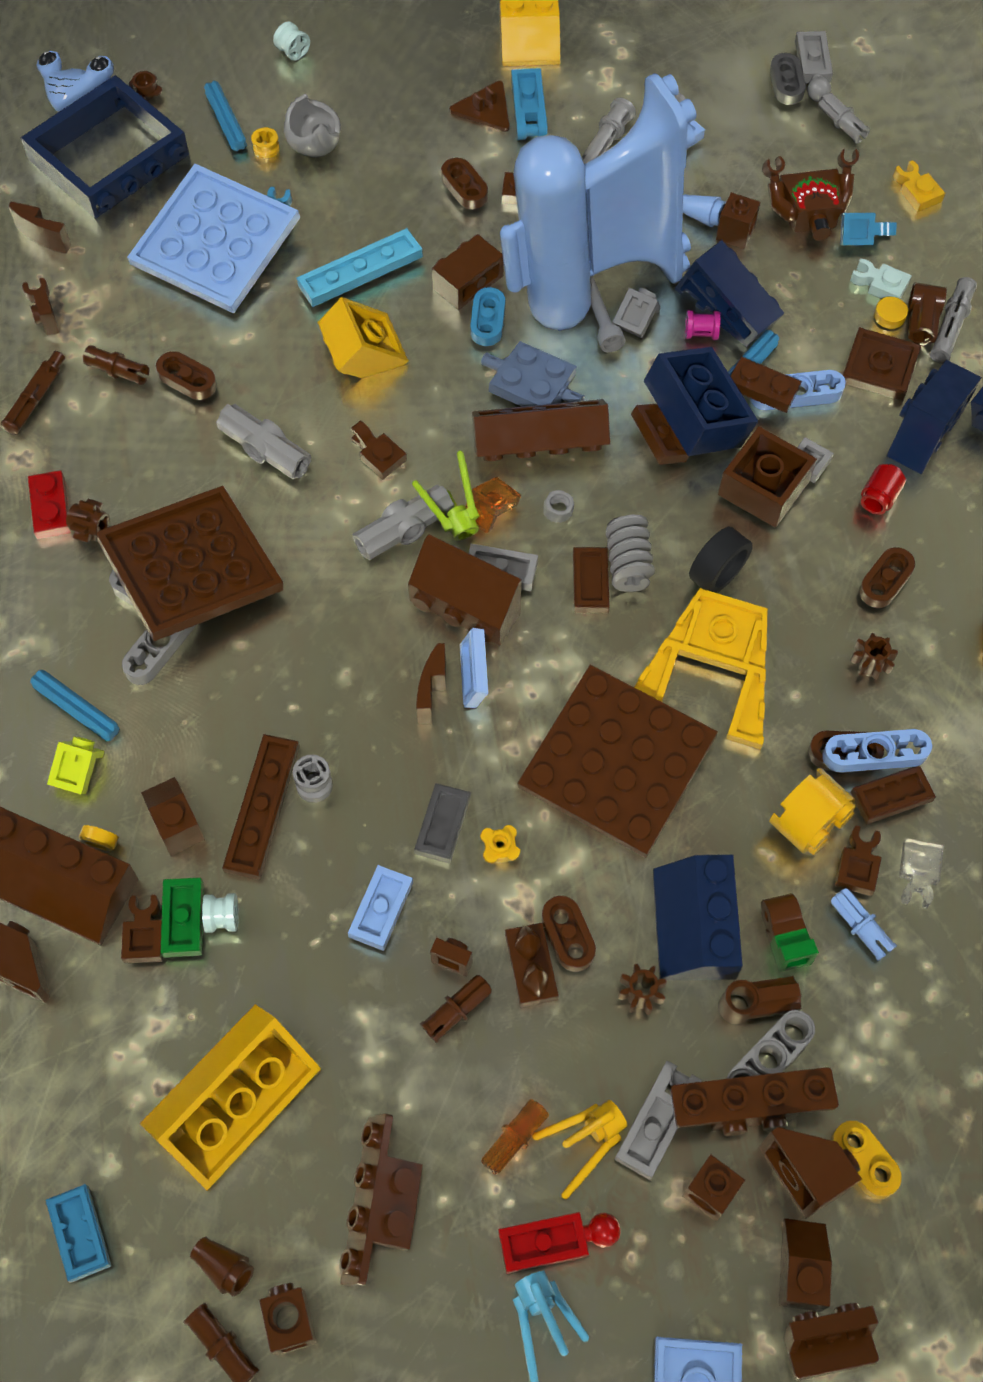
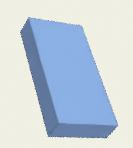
(473, 668)

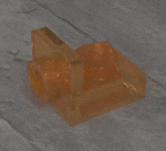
(492, 500)

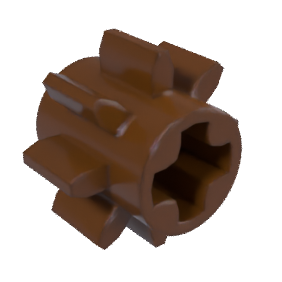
(87, 519)
(865, 654)
(636, 997)

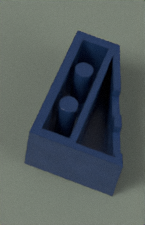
(726, 285)
(931, 414)

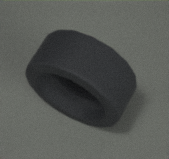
(720, 559)

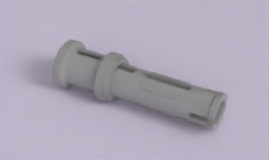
(610, 128)

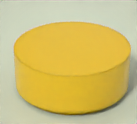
(891, 312)
(98, 838)

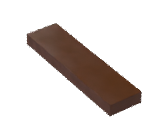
(261, 807)

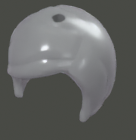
(311, 127)

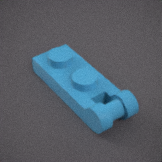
(528, 102)

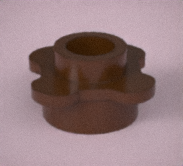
(145, 85)

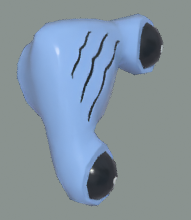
(71, 84)

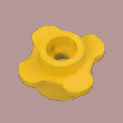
(502, 854)

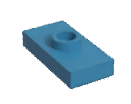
(78, 1233)

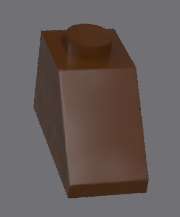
(172, 816)
(21, 962)
(805, 1266)

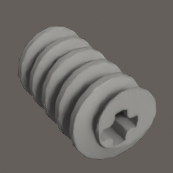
(629, 553)

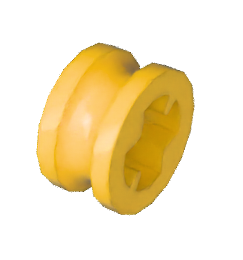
(265, 135)

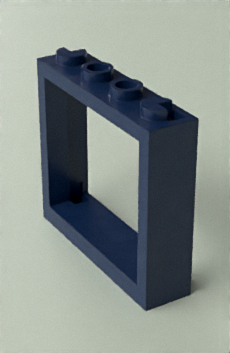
(84, 115)

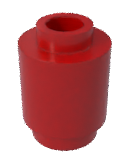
(882, 489)

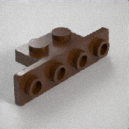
(753, 1100)
(382, 1202)

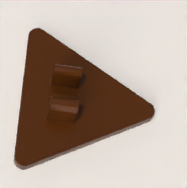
(485, 107)

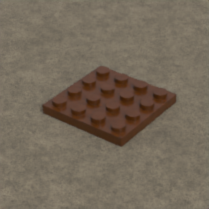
(189, 562)
(617, 760)

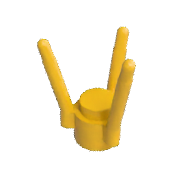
(600, 1123)

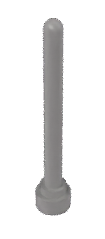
(609, 334)

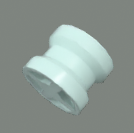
(291, 40)
(220, 913)

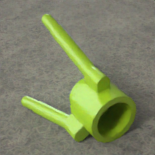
(460, 520)

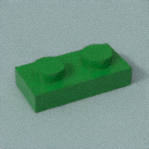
(182, 917)

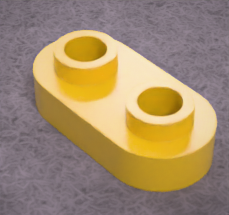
(869, 1157)

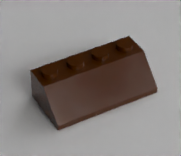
(61, 878)

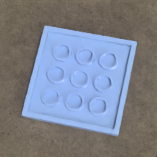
(214, 238)

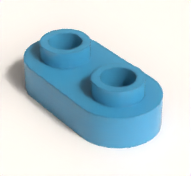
(487, 319)

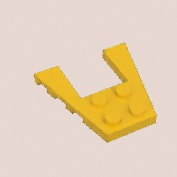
(726, 636)

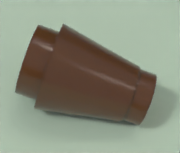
(222, 1265)

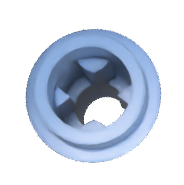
(703, 208)

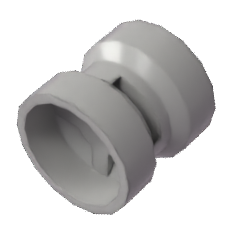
(316, 785)

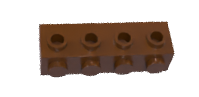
(541, 429)

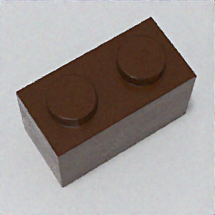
(467, 271)

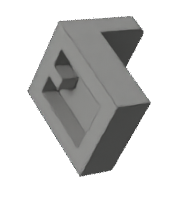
(637, 311)

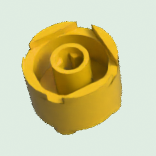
(813, 811)

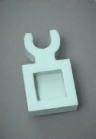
(883, 281)

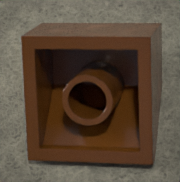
(810, 1168)

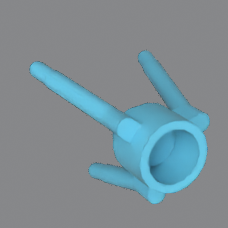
(537, 1296)

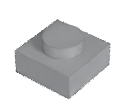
(822, 454)

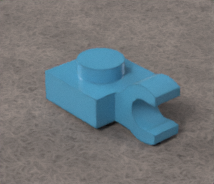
(861, 228)

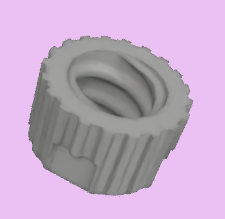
(557, 497)

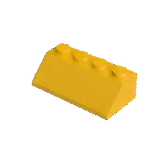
(231, 1096)

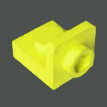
(74, 765)

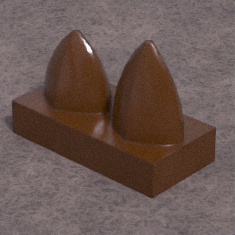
(531, 965)

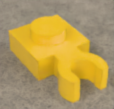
(918, 189)

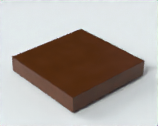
(881, 364)

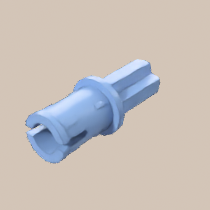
(862, 923)

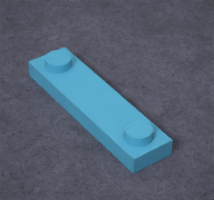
(359, 267)

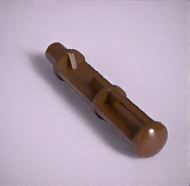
(32, 394)

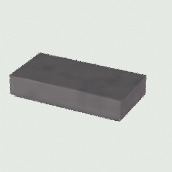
(442, 823)

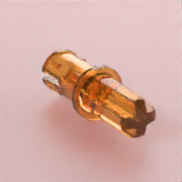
(515, 1136)

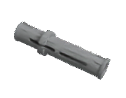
(963, 294)

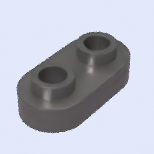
(787, 78)

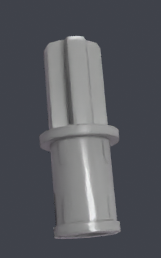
(844, 117)

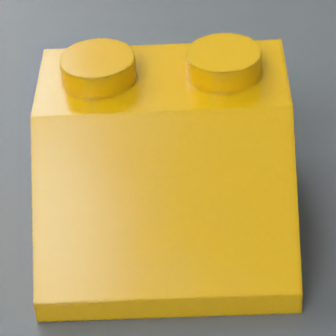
(530, 32)
(361, 339)

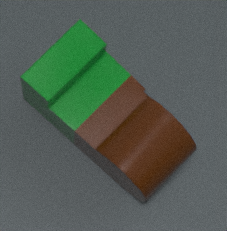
(787, 933)

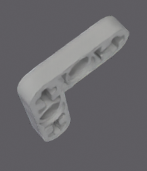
(137, 653)

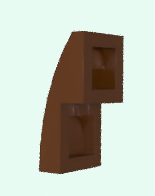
(42, 231)
(432, 679)

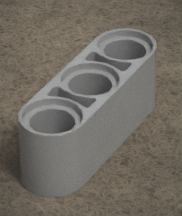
(777, 1044)

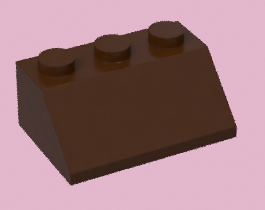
(465, 590)

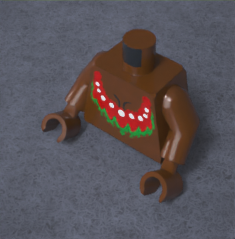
(812, 198)

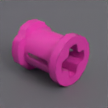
(702, 325)

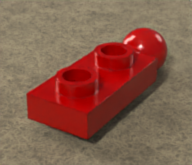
(555, 1240)

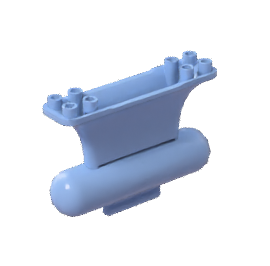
(599, 212)

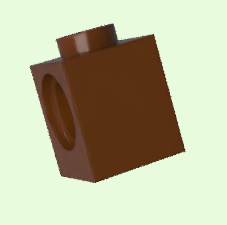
(738, 220)
(713, 1188)
(299, 1335)

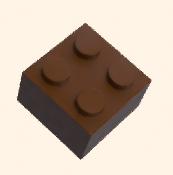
(767, 476)

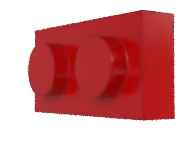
(48, 504)

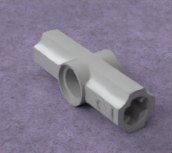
(263, 441)
(401, 523)

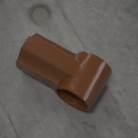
(926, 307)
(762, 997)

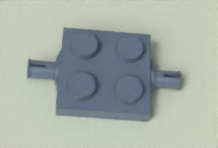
(531, 377)

